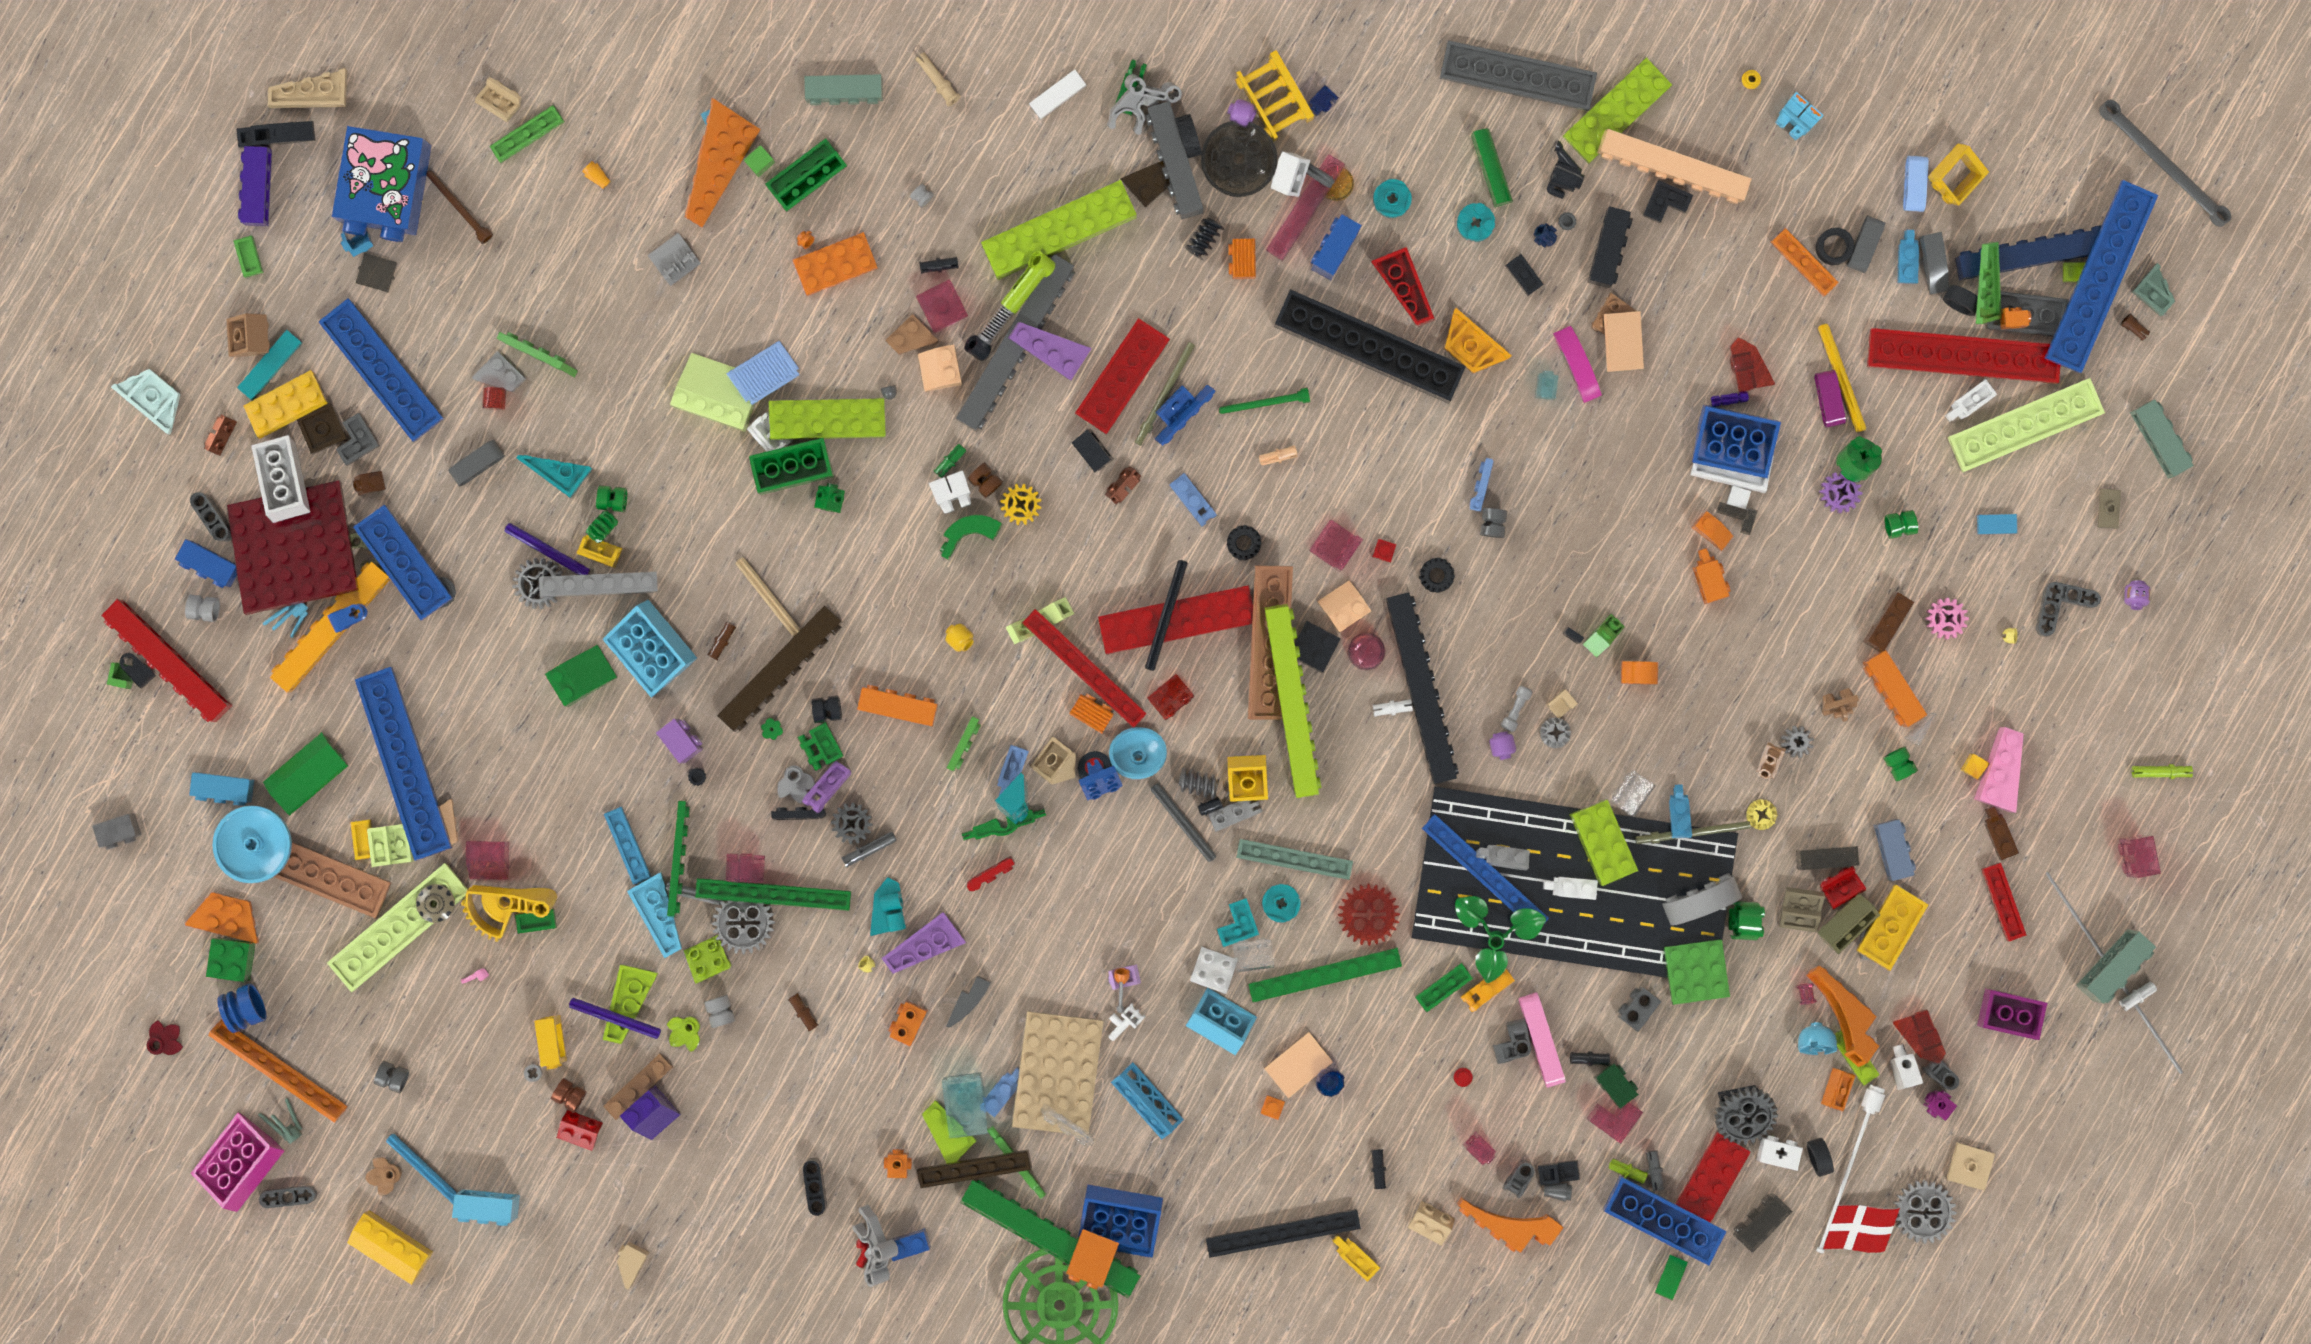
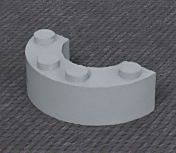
(1703, 902)

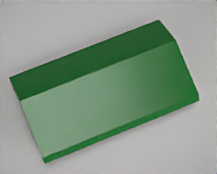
(806, 175)
(305, 774)

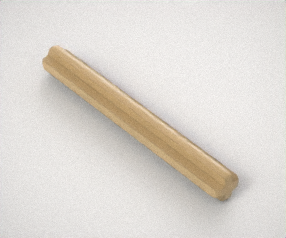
(768, 597)

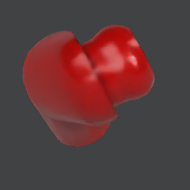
(862, 1260)

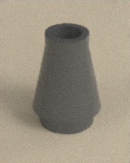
(1558, 1191)

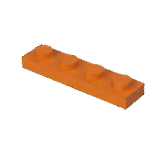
(1804, 262)

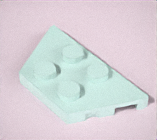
(151, 397)

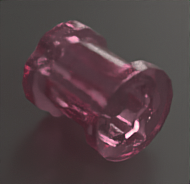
(1804, 1000)

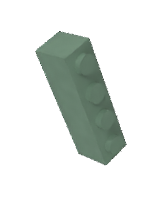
(843, 89)
(2162, 438)

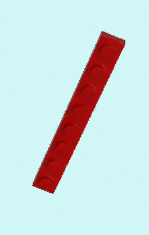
(1084, 668)

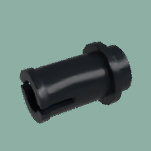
(1210, 806)

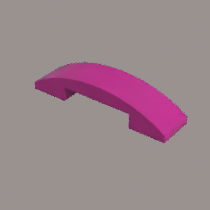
(1578, 364)

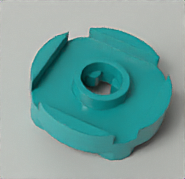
(1401, 192)
(1477, 211)
(1271, 908)

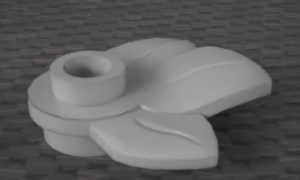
(795, 787)

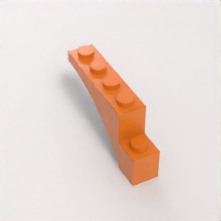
(1851, 1014)
(1514, 1231)

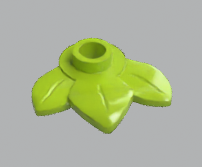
(682, 1034)

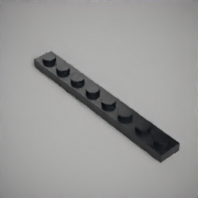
(1283, 1233)

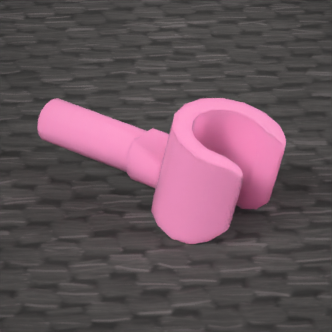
(480, 974)

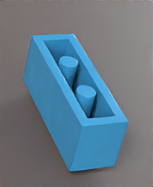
(221, 788)

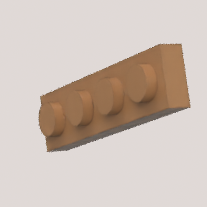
(638, 1086)

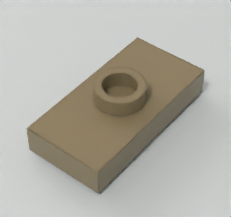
(2109, 508)

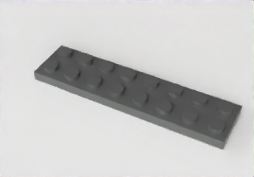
(1518, 75)

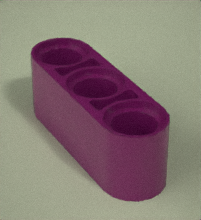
(1830, 398)

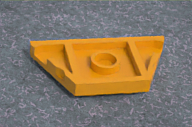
(1472, 345)

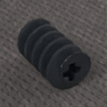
(1204, 237)

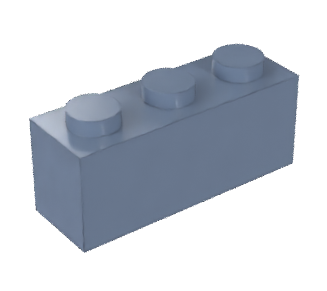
(1894, 849)

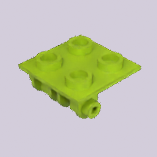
(707, 959)

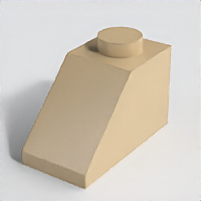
(631, 1262)

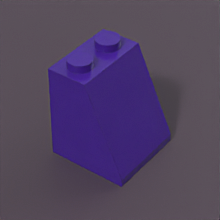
(650, 1114)

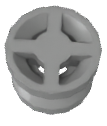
(921, 195)

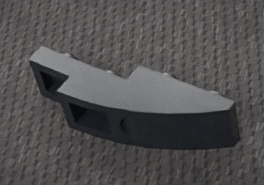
(276, 134)

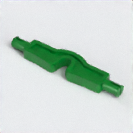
(993, 827)

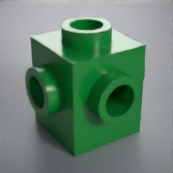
(829, 498)

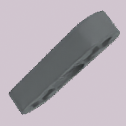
(302, 1200)

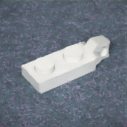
(1971, 401)
(1572, 887)

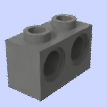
(1643, 1011)

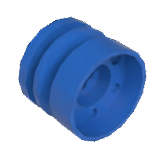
(241, 1008)

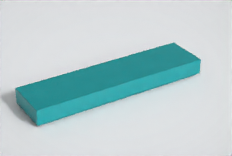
(269, 365)

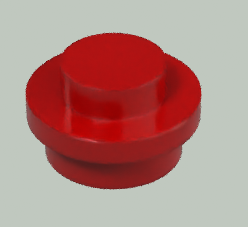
(1463, 1077)

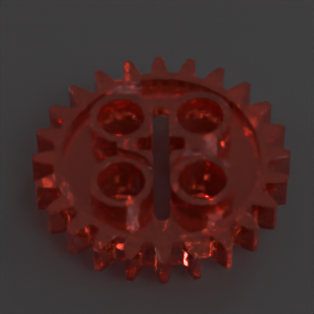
(1368, 896)

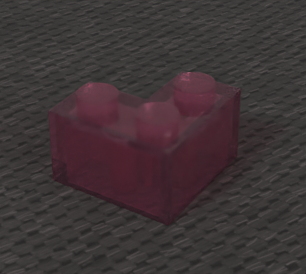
(1616, 1124)

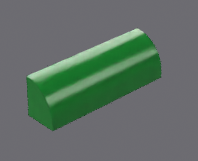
(1491, 167)

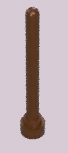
(483, 234)

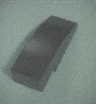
(1935, 262)
(968, 1001)

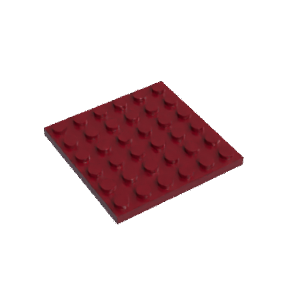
(294, 557)

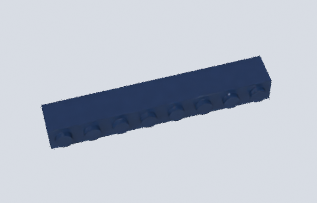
(2031, 254)

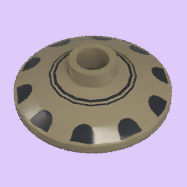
(444, 899)

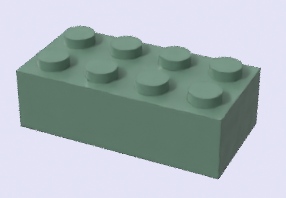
(2116, 966)

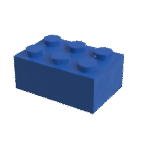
(1335, 246)

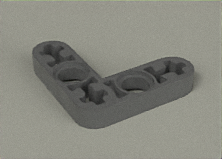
(2062, 596)

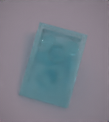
(965, 1105)

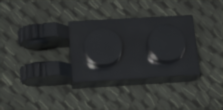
(800, 813)

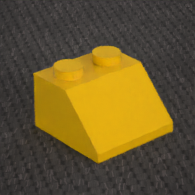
(1247, 778)

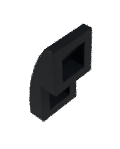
(1559, 1172)

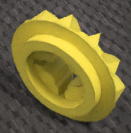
(1753, 817)

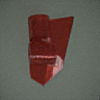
(1749, 366)
(1922, 1035)

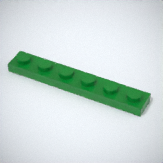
(677, 867)

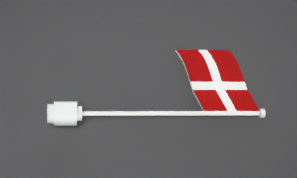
(1860, 1226)

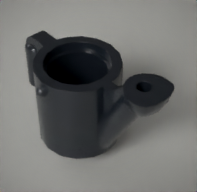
(1565, 174)

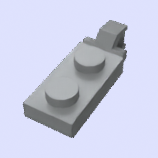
(1505, 857)

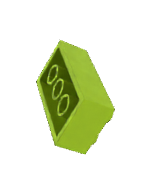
(1603, 842)

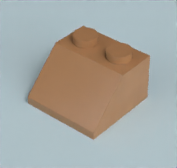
(247, 335)

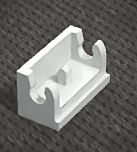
(761, 432)

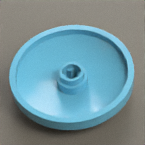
(252, 844)

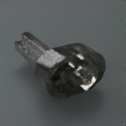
(1747, 516)

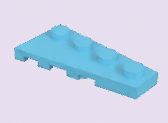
(652, 904)

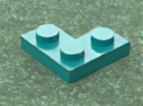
(1242, 928)

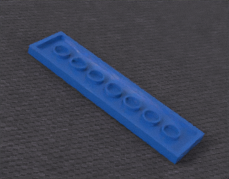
(381, 370)

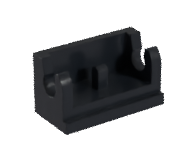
(1092, 450)

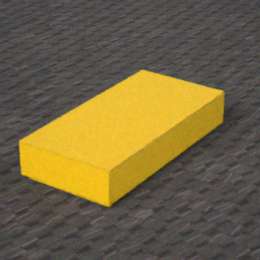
(360, 839)

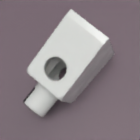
(1907, 1076)

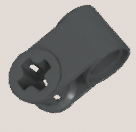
(1939, 1072)
(1519, 1180)

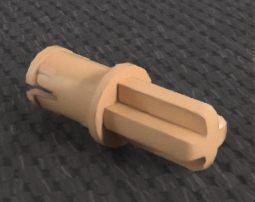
(1278, 455)

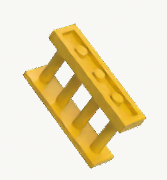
(1293, 96)

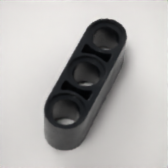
(817, 1177)

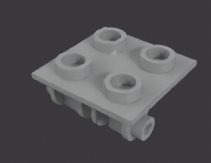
(674, 259)

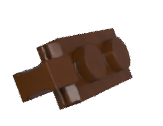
(2000, 834)

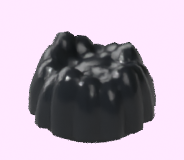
(697, 776)

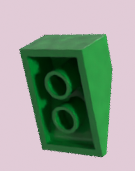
(581, 676)

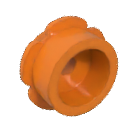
(805, 239)

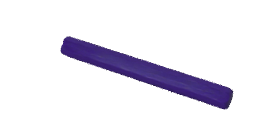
(546, 550)
(615, 1018)

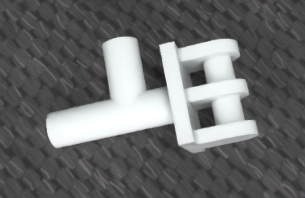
(1128, 1020)

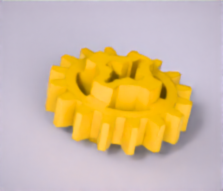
(1028, 499)

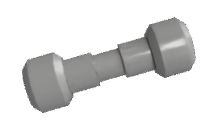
(1523, 694)

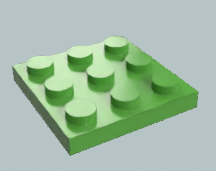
(1696, 971)

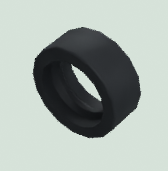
(1820, 246)
(1961, 300)
(1820, 1157)

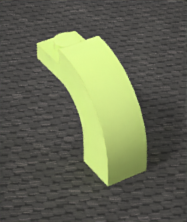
(1053, 613)

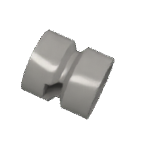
(202, 608)
(719, 1011)

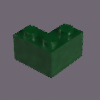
(1616, 1085)

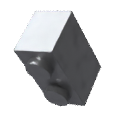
(117, 830)

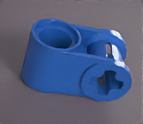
(345, 617)

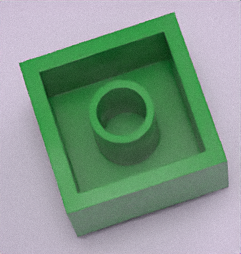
(230, 959)

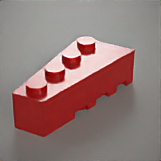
(1404, 282)

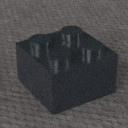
(1316, 646)

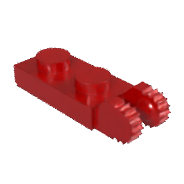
(990, 874)

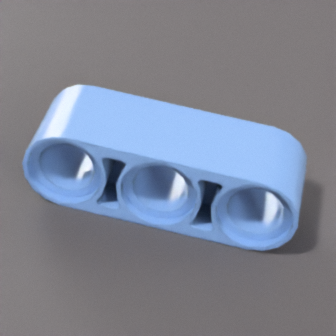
(1915, 183)

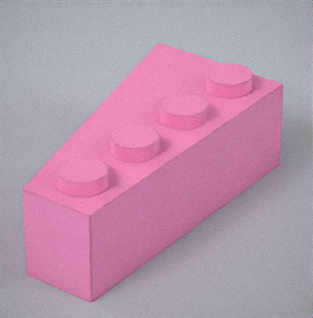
(2001, 777)

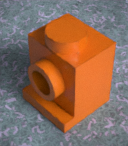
(2015, 318)

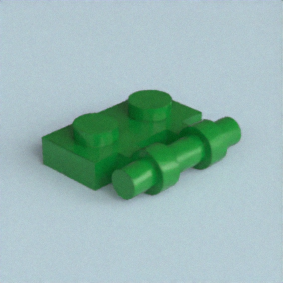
(825, 743)

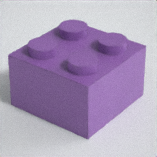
(679, 740)

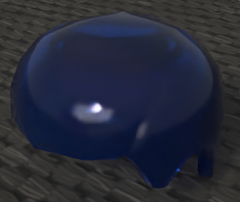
(1330, 1082)

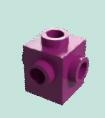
(1945, 1105)

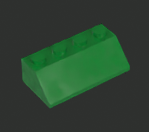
(791, 466)

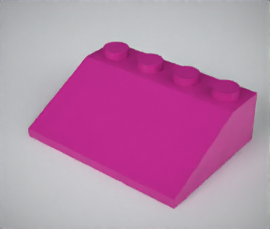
(237, 1163)

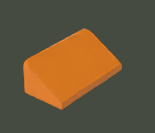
(1838, 1089)

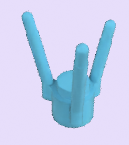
(295, 610)

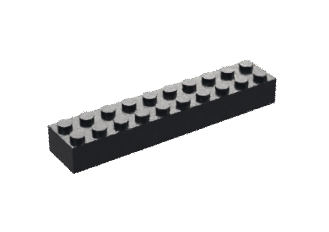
(1369, 346)

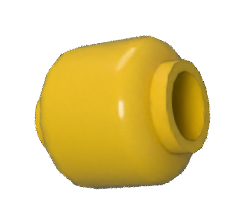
(959, 637)

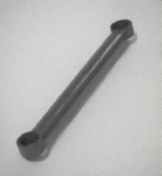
(2165, 163)

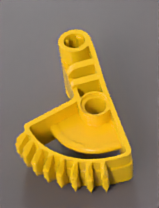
(521, 900)

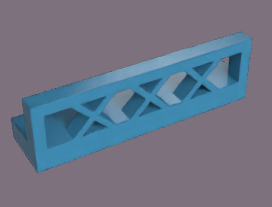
(1144, 1103)

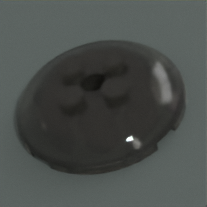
(1238, 140)

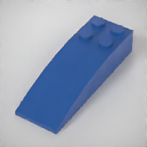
(1664, 1220)

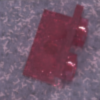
(1335, 545)

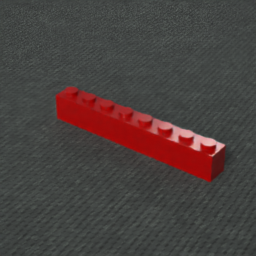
(166, 661)

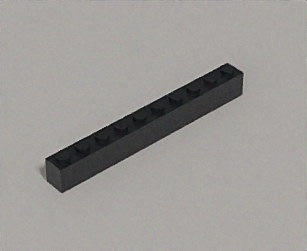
(1421, 688)

